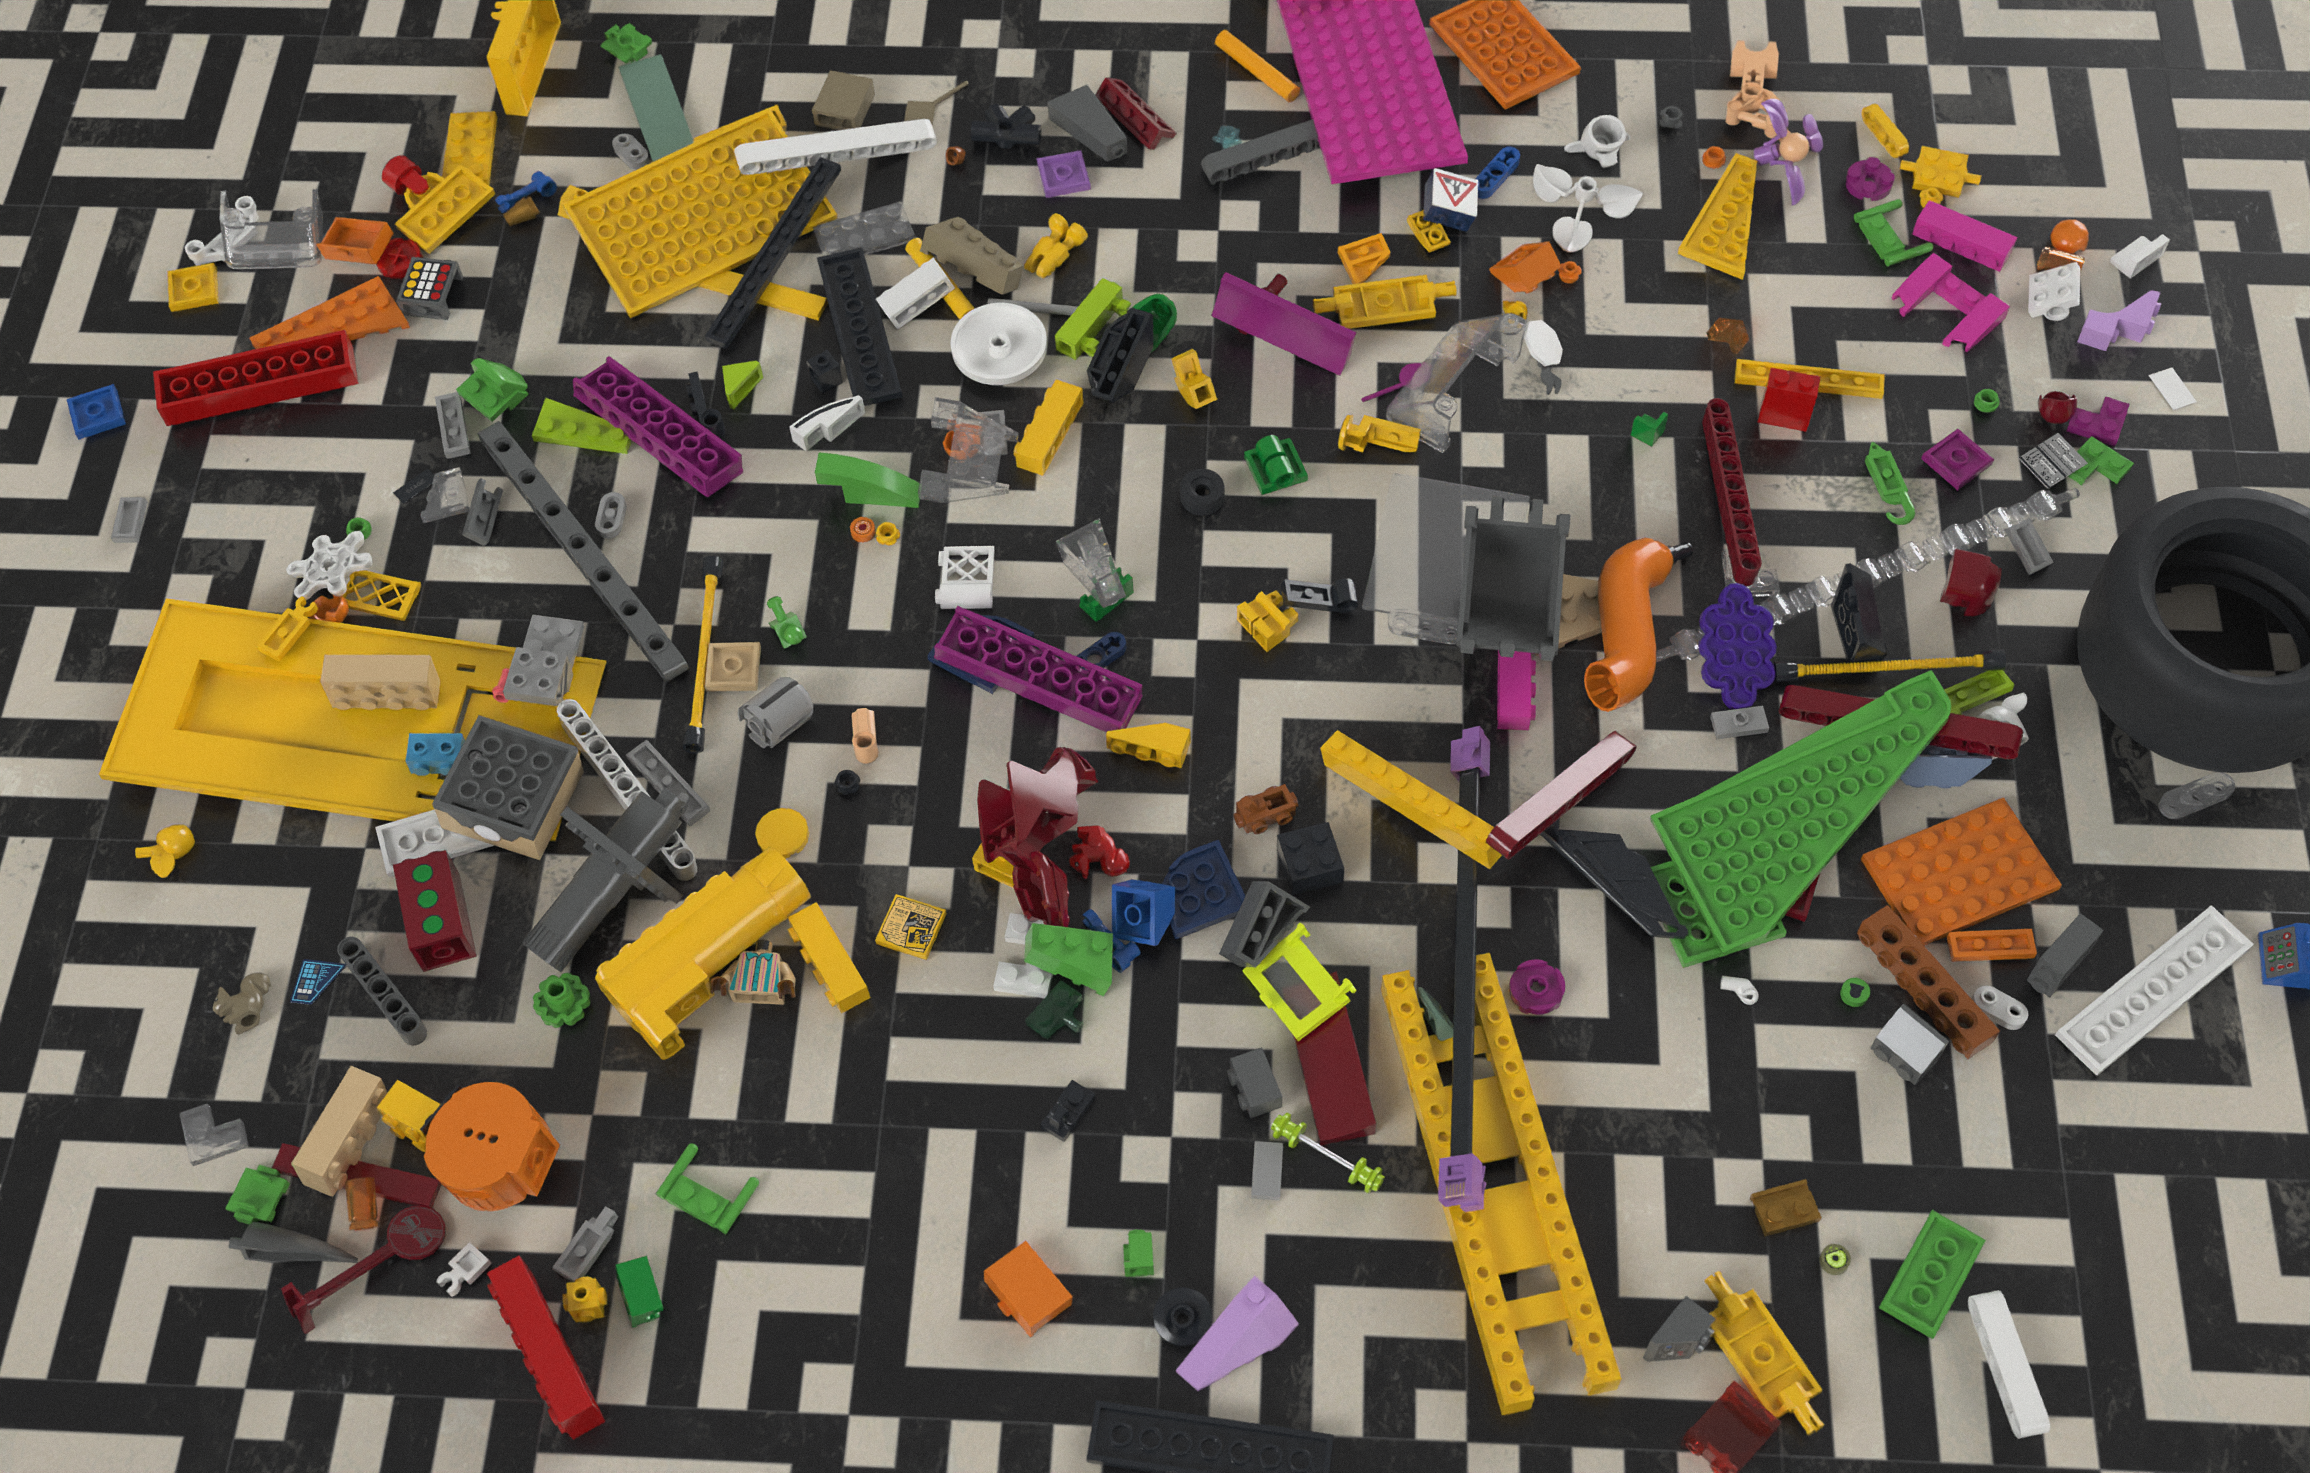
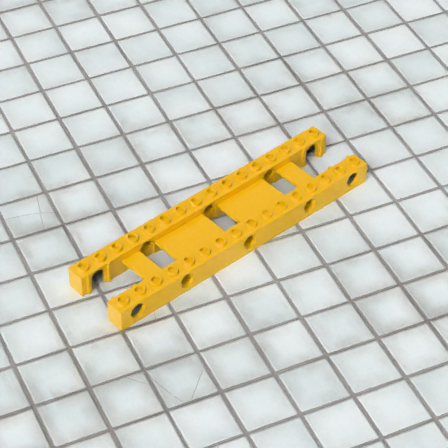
(1521, 1221)

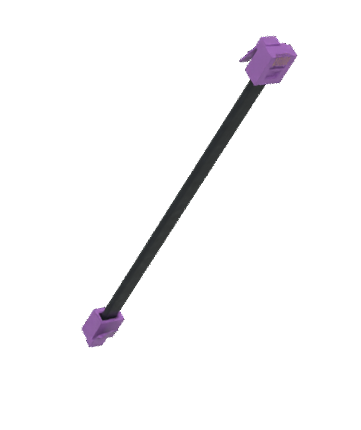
(1463, 1172)

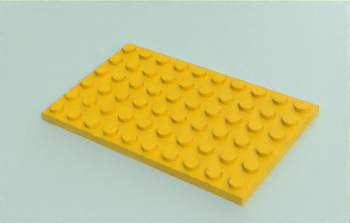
(687, 216)

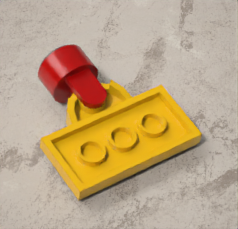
(435, 203)

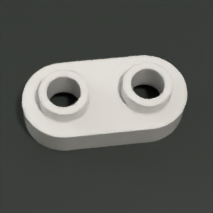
(2000, 1007)

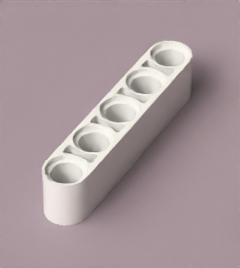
(2008, 1364)

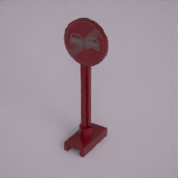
(410, 1235)

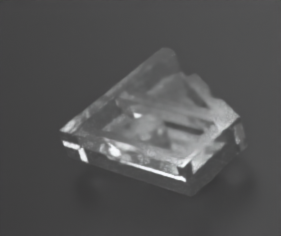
(446, 497)

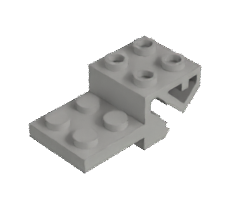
(544, 665)

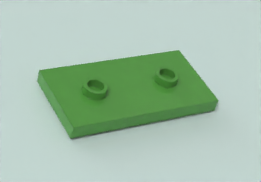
(1932, 1274)

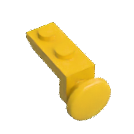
(1378, 432)

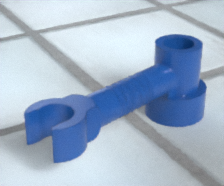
(539, 183)
(1122, 953)

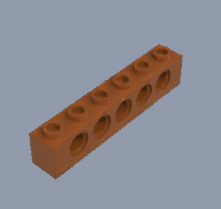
(1980, 1030)

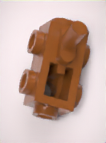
(1260, 811)

